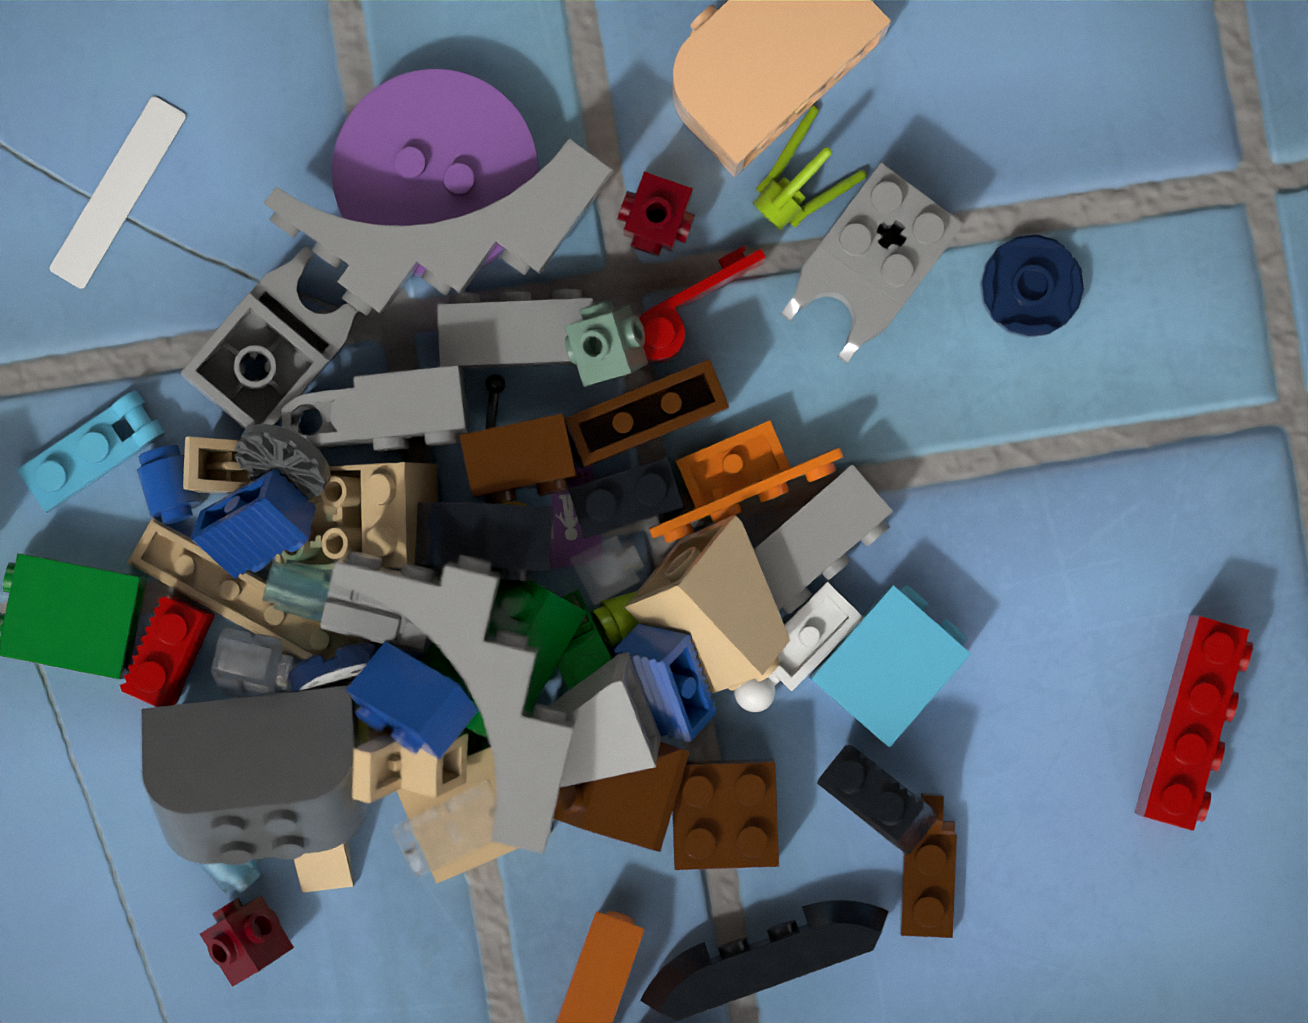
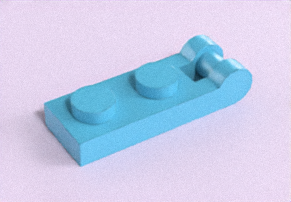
(89, 452)

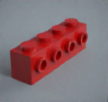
(1192, 722)

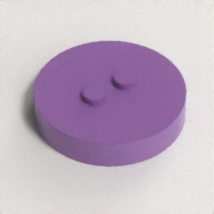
(430, 151)

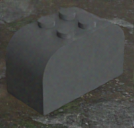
(253, 775)

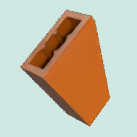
(601, 969)

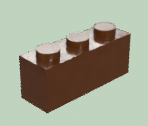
(647, 413)

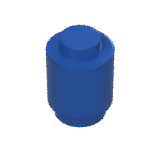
(162, 484)

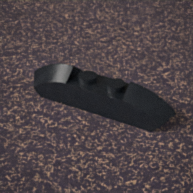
(832, 935)

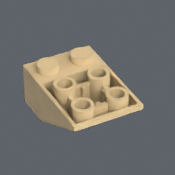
(369, 513)

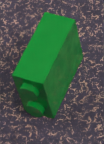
(70, 615)

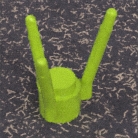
(781, 200)

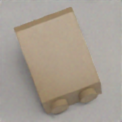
(721, 598)

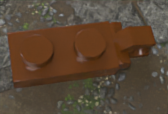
(930, 879)

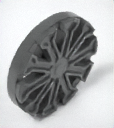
(274, 447)

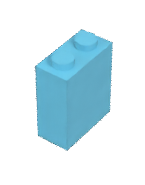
(892, 663)

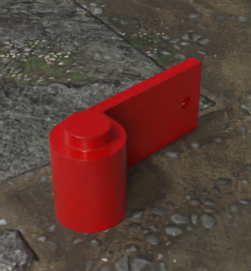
(662, 323)

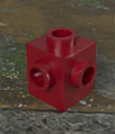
(657, 195)
(245, 939)

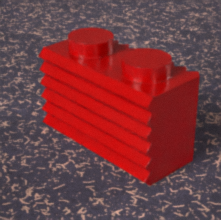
(167, 652)

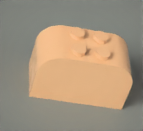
(764, 65)

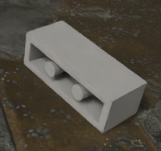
(507, 331)
(819, 537)

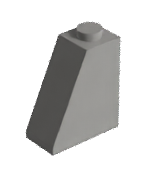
(612, 724)

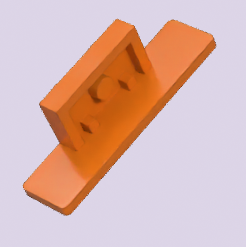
(735, 471)

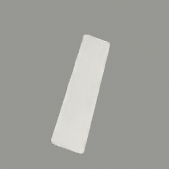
(117, 192)

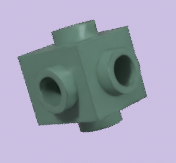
(605, 342)

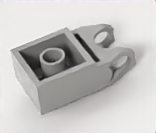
(863, 273)
(282, 332)
(388, 410)

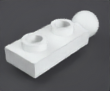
(812, 635)

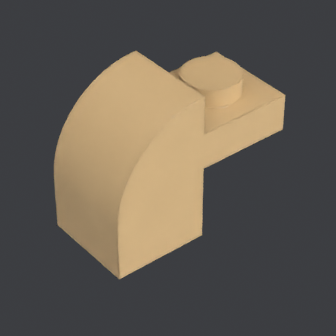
(386, 766)

